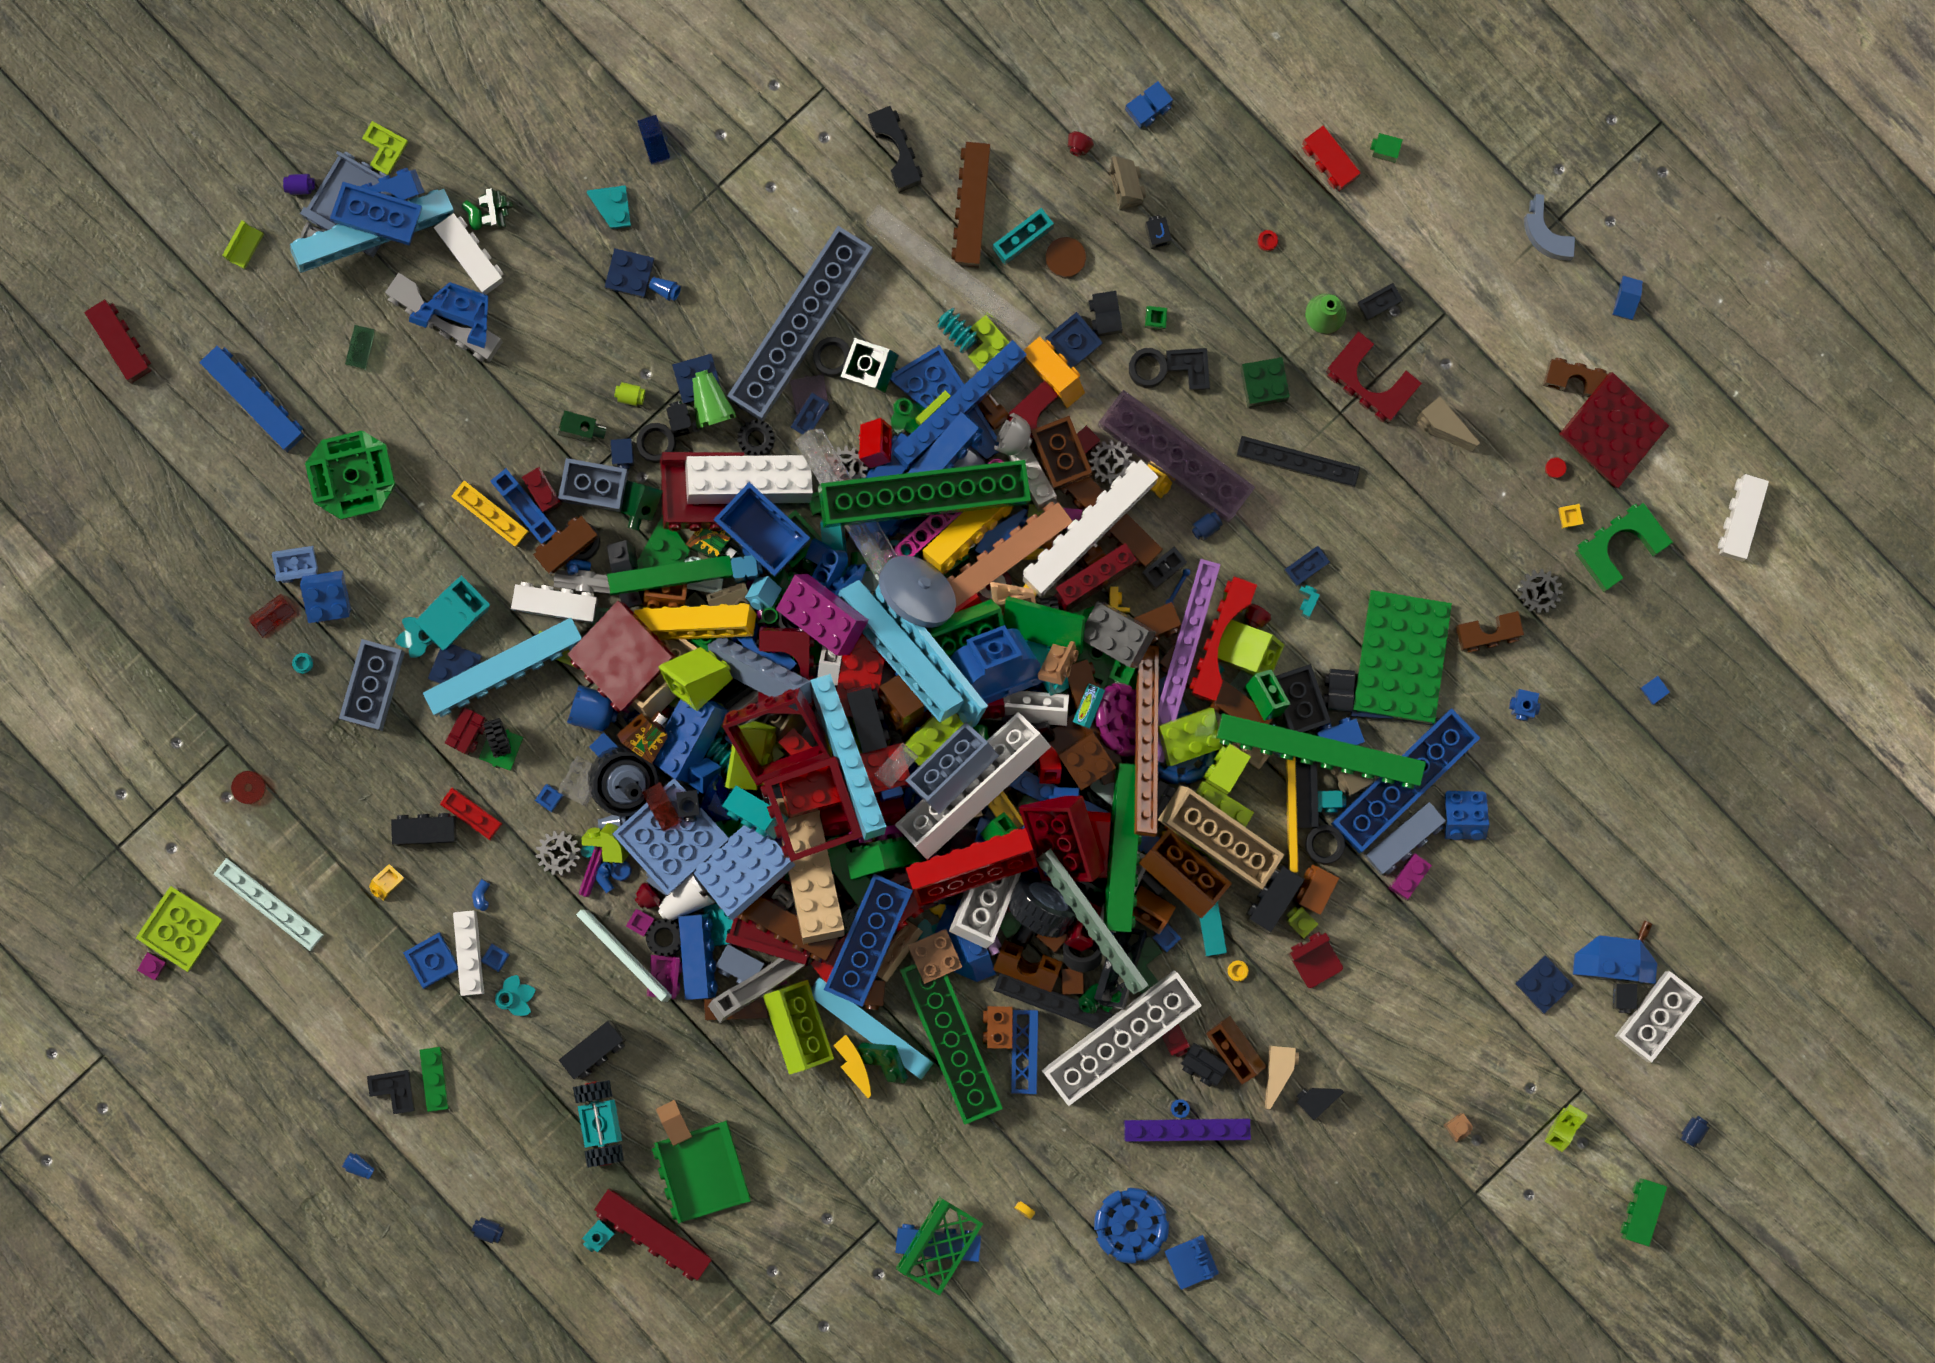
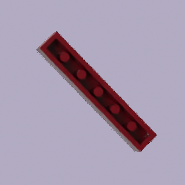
(653, 1234)

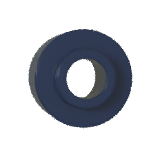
(1206, 526)
(1695, 1131)
(487, 1230)

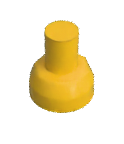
(938, 910)

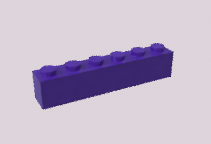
(1187, 1129)

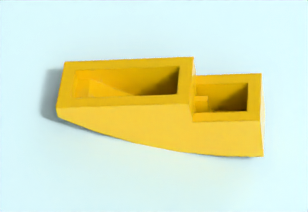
(854, 1066)

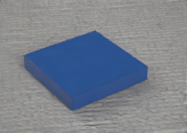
(431, 960)

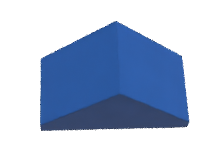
(1628, 298)

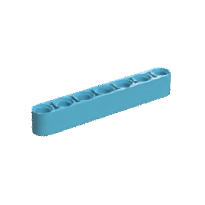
(870, 1028)

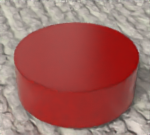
(1267, 240)
(1555, 468)

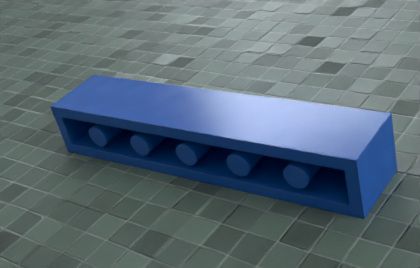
(252, 399)

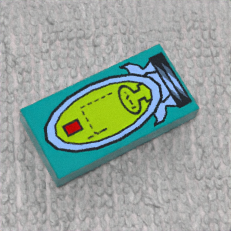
(1089, 706)

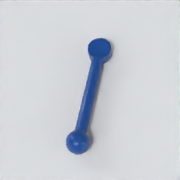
(1186, 572)

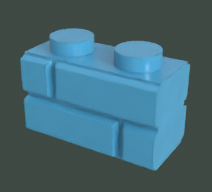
(746, 568)

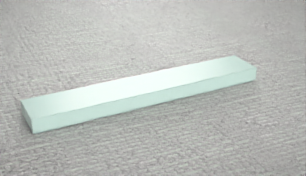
(268, 904)
(624, 955)

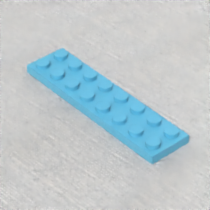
(973, 705)

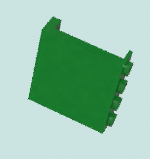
(702, 1173)

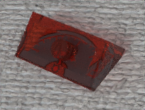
(271, 615)

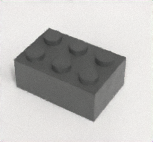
(1117, 634)

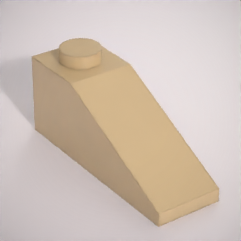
(1280, 1067)

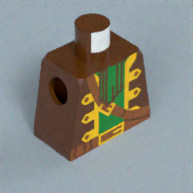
(645, 735)

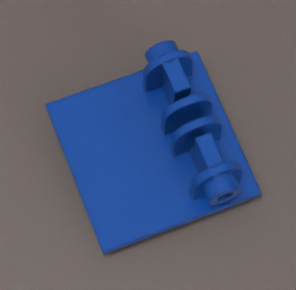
(1191, 1262)

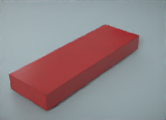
(471, 813)

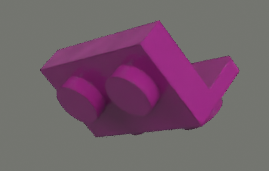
(666, 971)

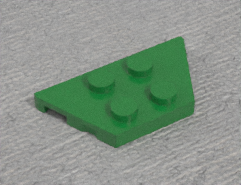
(663, 548)

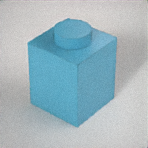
(763, 593)

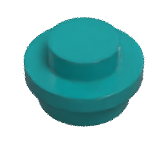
(302, 663)

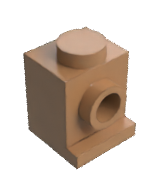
(1459, 1127)

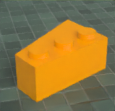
(1054, 371)

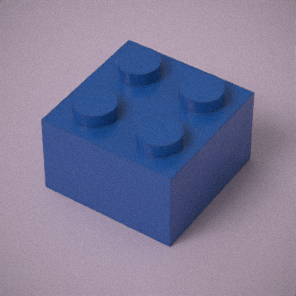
(325, 596)

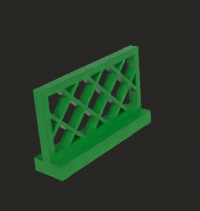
(922, 1240)

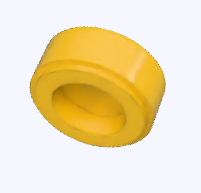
(1237, 970)
(1025, 1210)

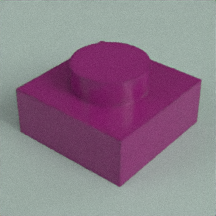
(640, 922)
(151, 966)

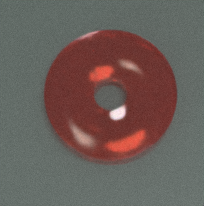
(252, 796)

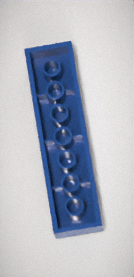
(1385, 802)

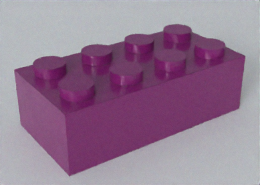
(822, 614)

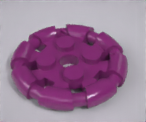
(1113, 706)

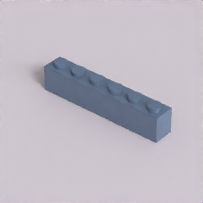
(758, 671)

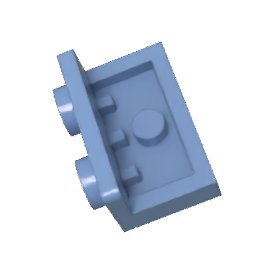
(294, 563)

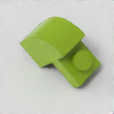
(611, 848)
(1565, 1127)

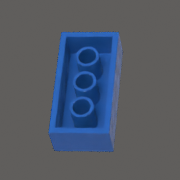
(689, 737)

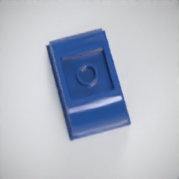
(762, 529)
(998, 663)

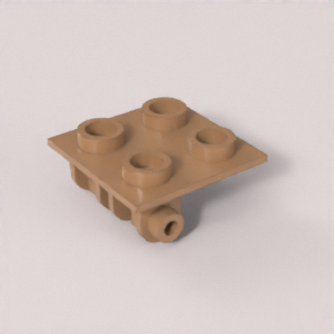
(935, 956)

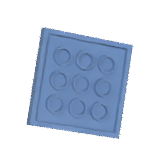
(675, 852)
(742, 870)

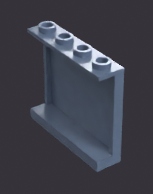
(343, 170)

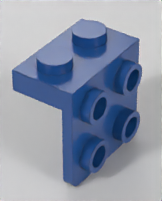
(1466, 815)

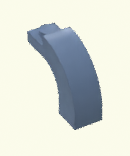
(1542, 238)

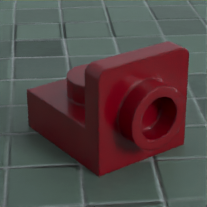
(1175, 1041)

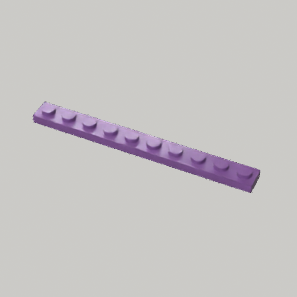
(1186, 644)

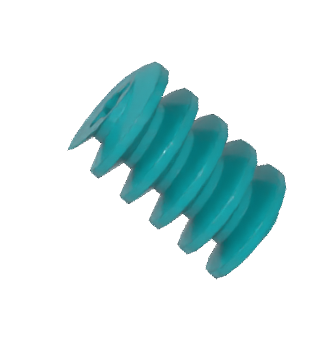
(957, 330)
(720, 753)

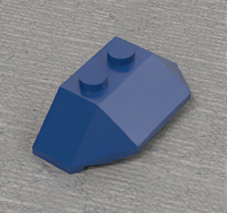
(973, 958)
(1616, 960)

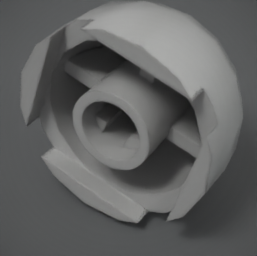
(1014, 436)

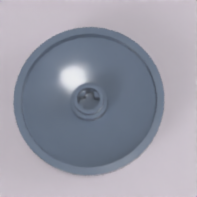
(917, 591)

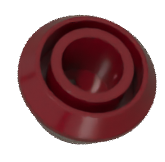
(1079, 143)
(1257, 616)
(647, 896)

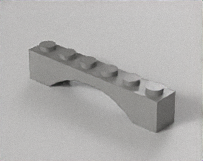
(407, 294)
(753, 988)

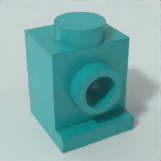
(1330, 801)

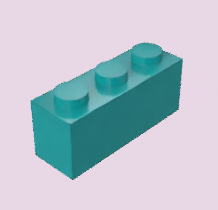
(1023, 236)
(751, 811)

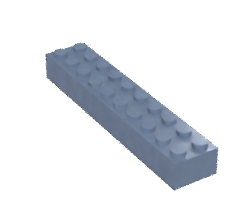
(800, 323)

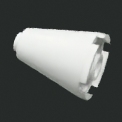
(685, 899)

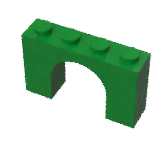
(1638, 522)

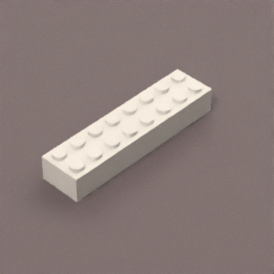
(1092, 526)
(1017, 748)
(1121, 1038)

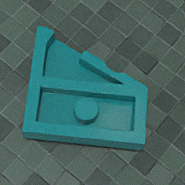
(612, 205)

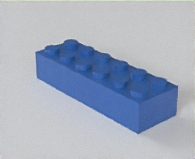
(868, 940)

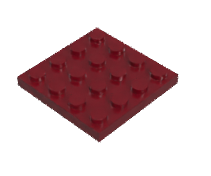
(1614, 430)

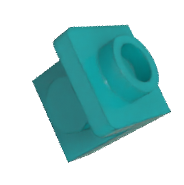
(1308, 605)

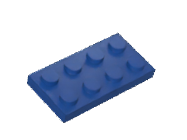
(376, 213)

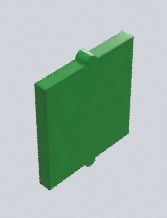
(504, 761)

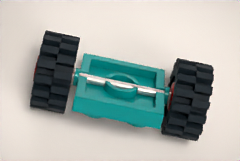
(599, 1123)

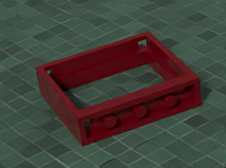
(785, 764)
(774, 811)

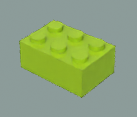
(1227, 768)

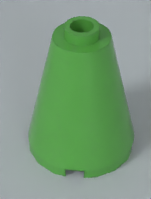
(1325, 313)
(710, 400)

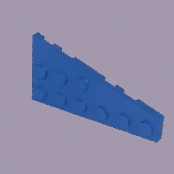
(928, 379)

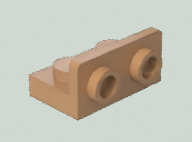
(1058, 663)

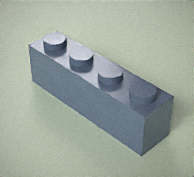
(1405, 838)

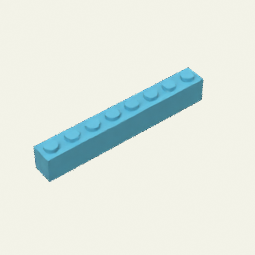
(344, 241)
(903, 654)
(502, 667)
(847, 757)

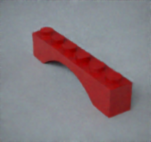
(1209, 679)

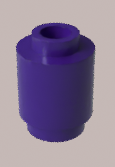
(298, 184)

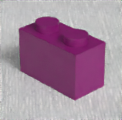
(1410, 876)

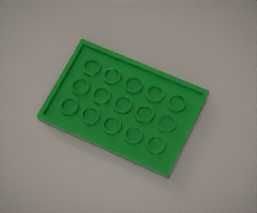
(1402, 657)

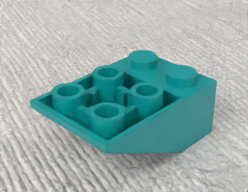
(452, 613)

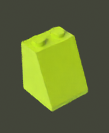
(1249, 648)
(696, 676)

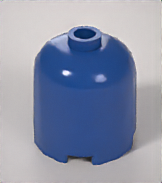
(591, 710)

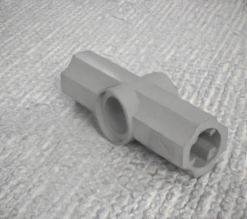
(582, 581)

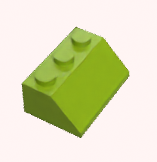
(761, 740)

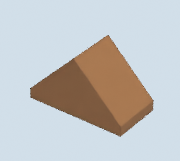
(673, 1123)

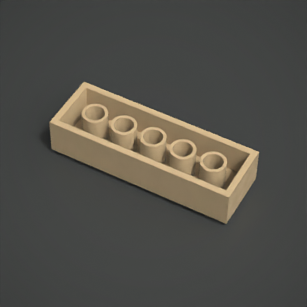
(1221, 837)
(813, 882)

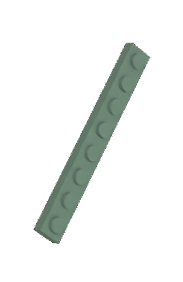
(1090, 919)

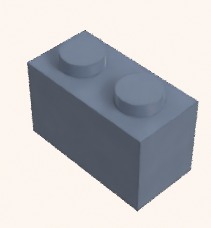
(738, 964)

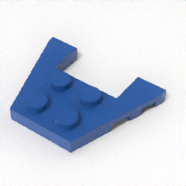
(460, 306)

